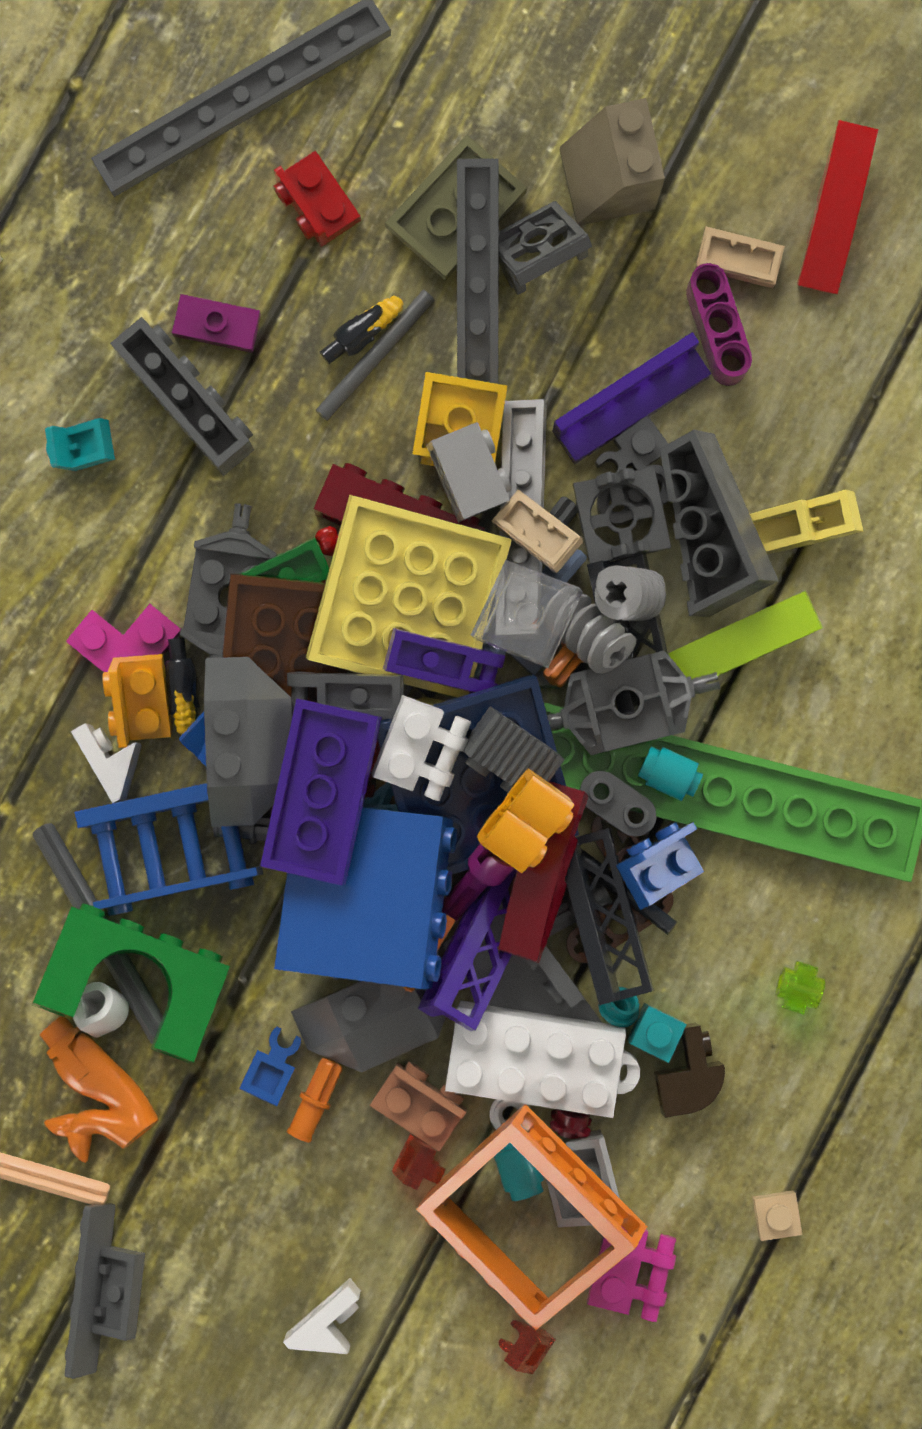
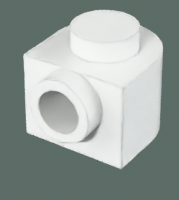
(100, 1010)

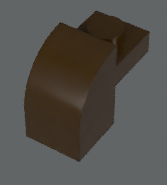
(694, 1085)

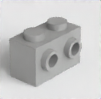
(469, 471)

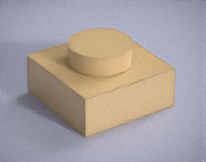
(777, 1215)

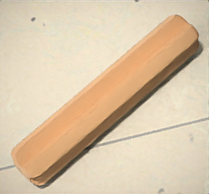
(53, 1180)

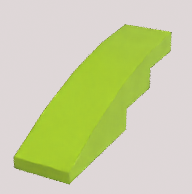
(749, 638)

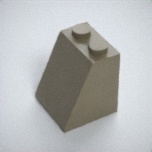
(613, 164)

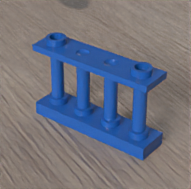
(143, 813)

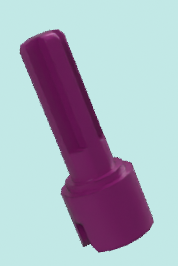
(484, 871)

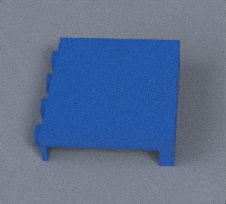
(385, 916)

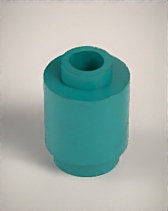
(670, 773)
(518, 1174)

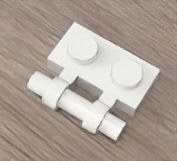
(408, 745)

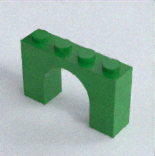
(191, 978)

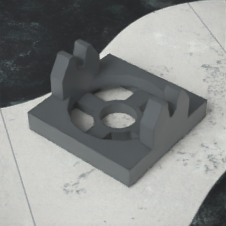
(547, 221)
(642, 480)

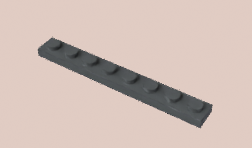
(241, 96)

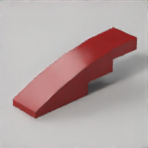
(837, 207)

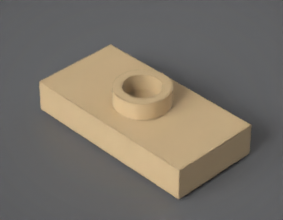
(741, 256)
(537, 531)

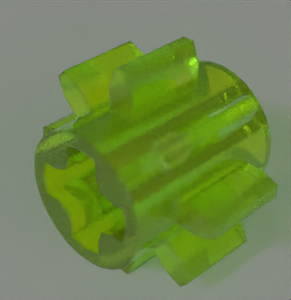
(800, 987)

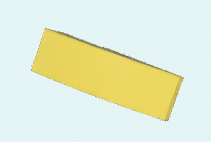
(808, 521)

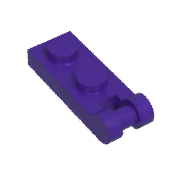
(441, 661)

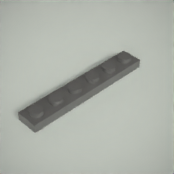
(478, 269)

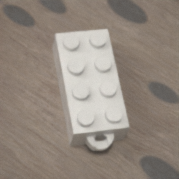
(541, 1061)

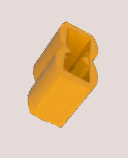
(526, 821)

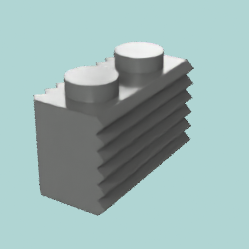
(508, 750)

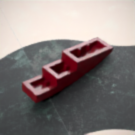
(540, 889)

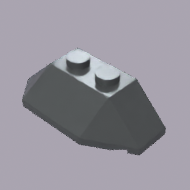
(244, 739)
(367, 1023)

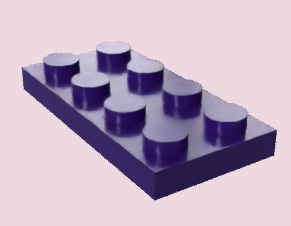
(321, 791)

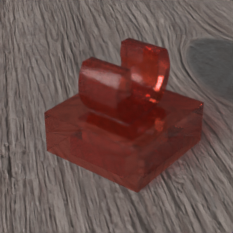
(417, 1163)
(529, 1348)

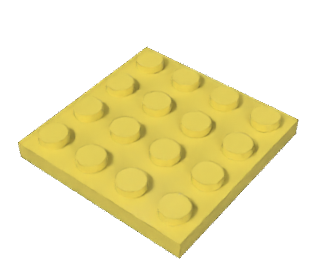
(402, 575)

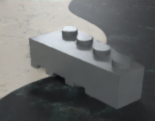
(714, 529)

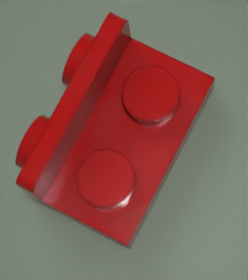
(317, 198)

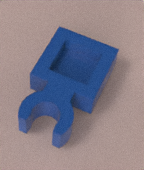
(268, 1073)

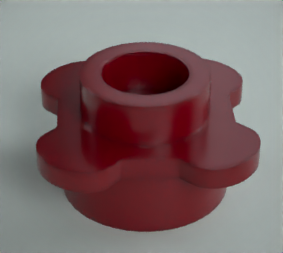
(570, 1124)

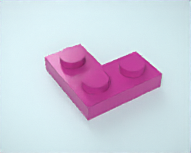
(102, 642)

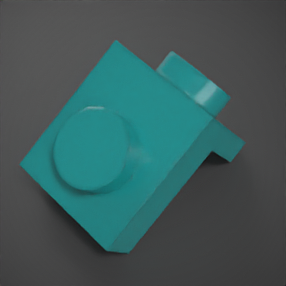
(80, 445)

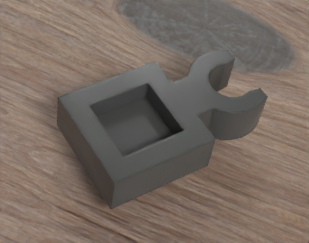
(637, 447)

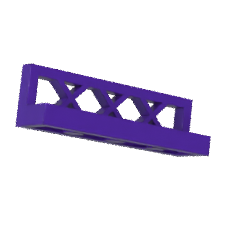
(631, 399)
(459, 958)

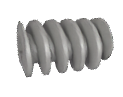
(630, 593)
(597, 638)

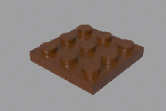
(274, 625)

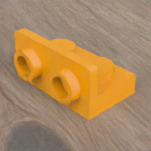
(137, 698)

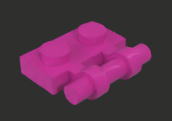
(619, 1286)

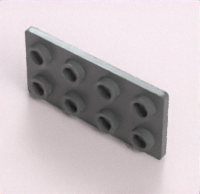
(532, 985)

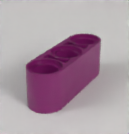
(720, 305)

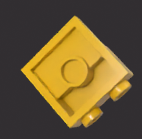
(455, 403)

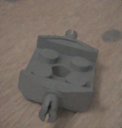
(211, 571)
(662, 710)

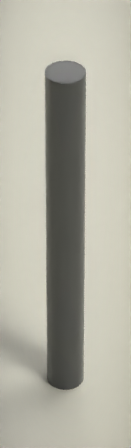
(375, 355)

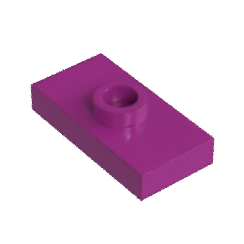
(216, 323)

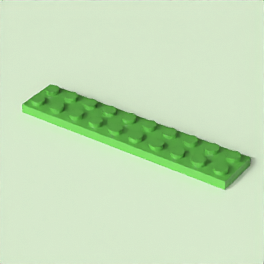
(767, 803)

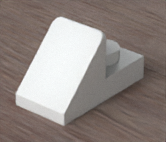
(113, 771)
(317, 1329)

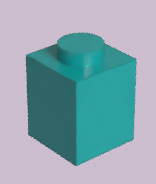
(656, 1032)

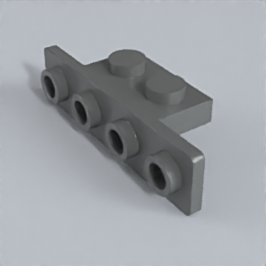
(104, 1291)

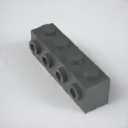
(182, 396)

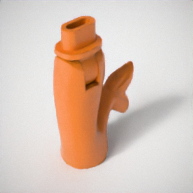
(97, 1076)

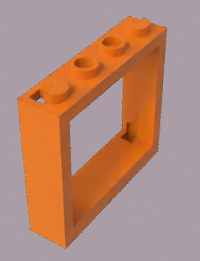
(571, 1178)

